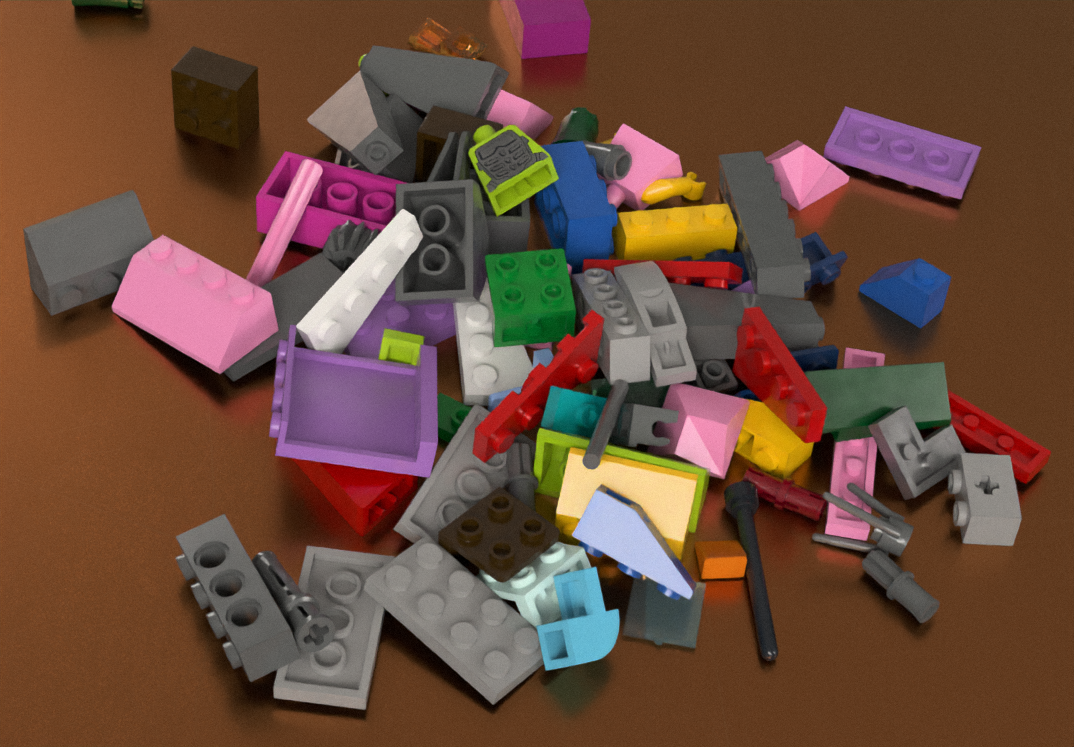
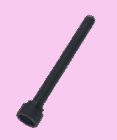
(742, 503)

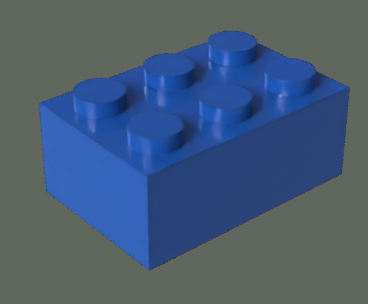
(576, 207)

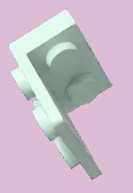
(534, 585)

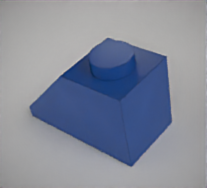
(910, 290)

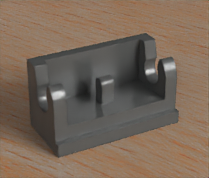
(636, 427)

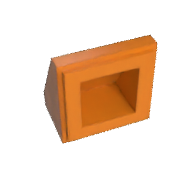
(720, 559)

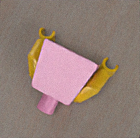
(653, 173)

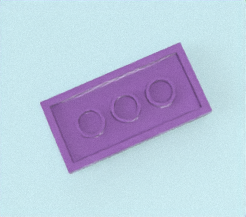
(902, 152)

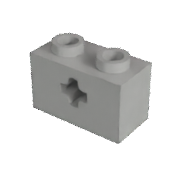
(985, 499)

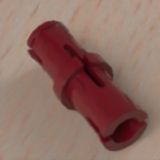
(786, 494)

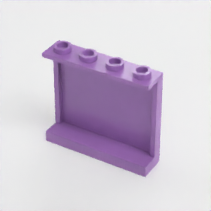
(355, 409)

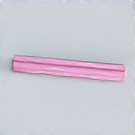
(285, 223)

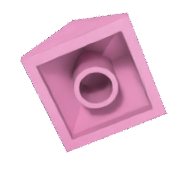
(804, 174)
(704, 429)

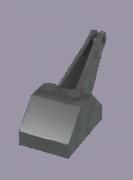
(454, 231)

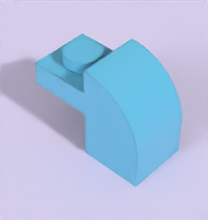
(585, 627)

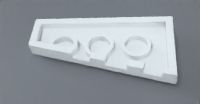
(354, 295)
(482, 366)

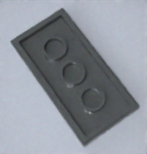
(292, 299)

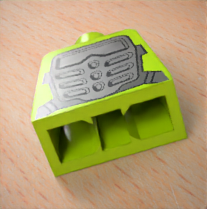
(510, 166)

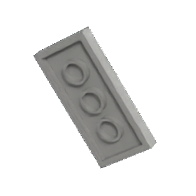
(458, 618)
(345, 667)

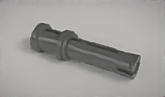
(297, 607)

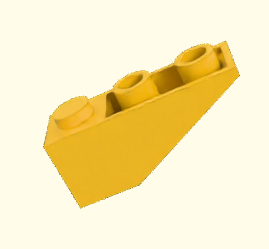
(770, 442)

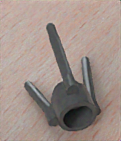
(888, 531)

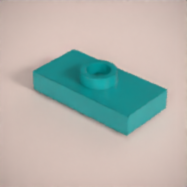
(572, 411)

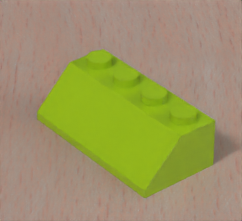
(553, 453)

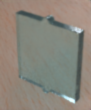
(662, 618)

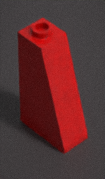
(359, 493)

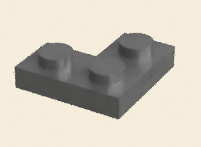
(913, 460)

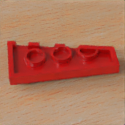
(569, 367)
(776, 377)

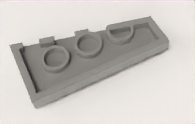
(455, 482)

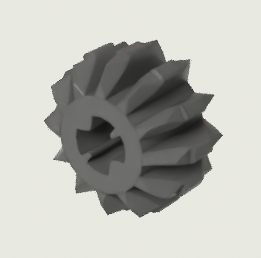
(347, 243)

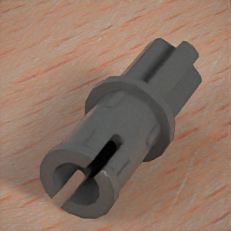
(521, 478)
(900, 585)

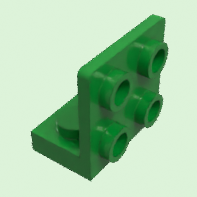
(530, 297)

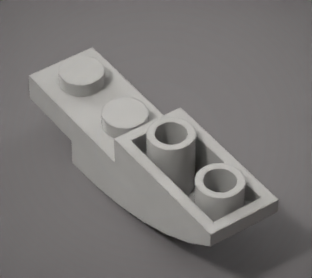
(660, 314)

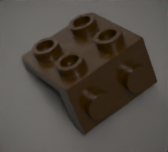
(498, 535)

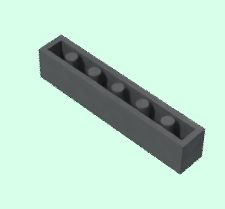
(764, 231)

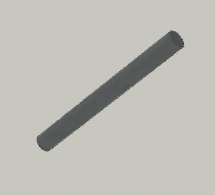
(605, 424)

